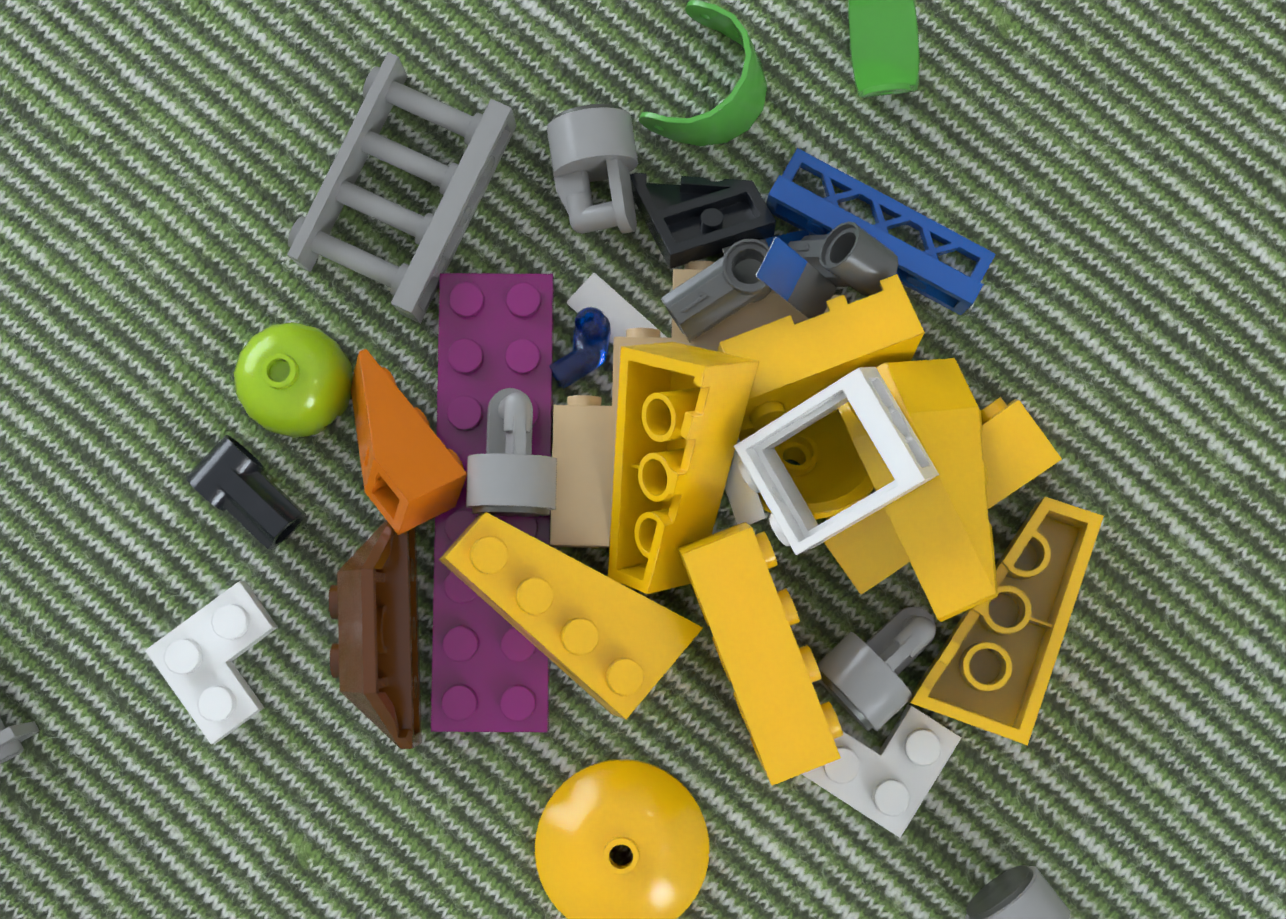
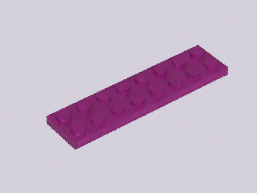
(490, 338)

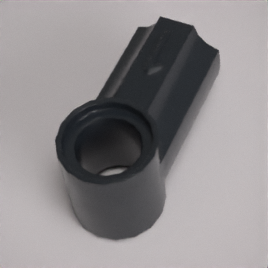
(236, 483)

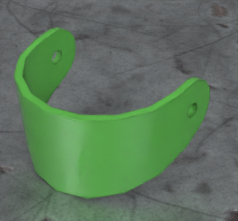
(884, 46)
(738, 110)

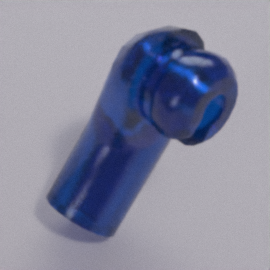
(588, 350)

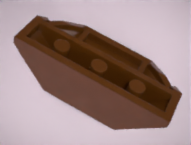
(380, 634)

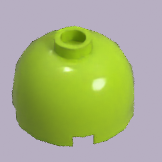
(293, 379)

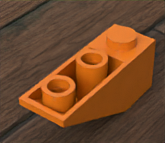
(401, 458)

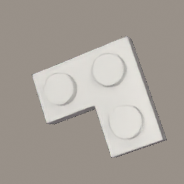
(200, 656)
(894, 780)

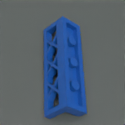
(916, 268)

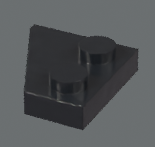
(701, 215)

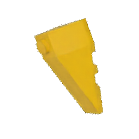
(947, 518)

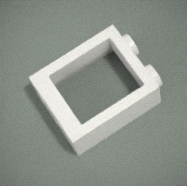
(887, 429)

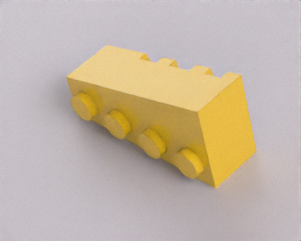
(672, 455)
(1013, 456)
(577, 617)
(1006, 648)
(760, 652)

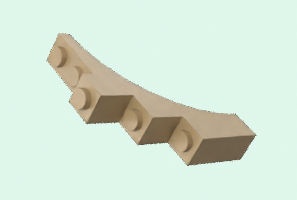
(587, 431)

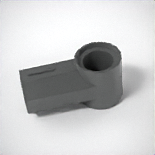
(849, 257)
(715, 291)

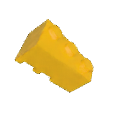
(821, 350)

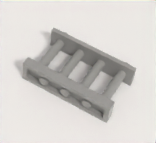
(434, 233)

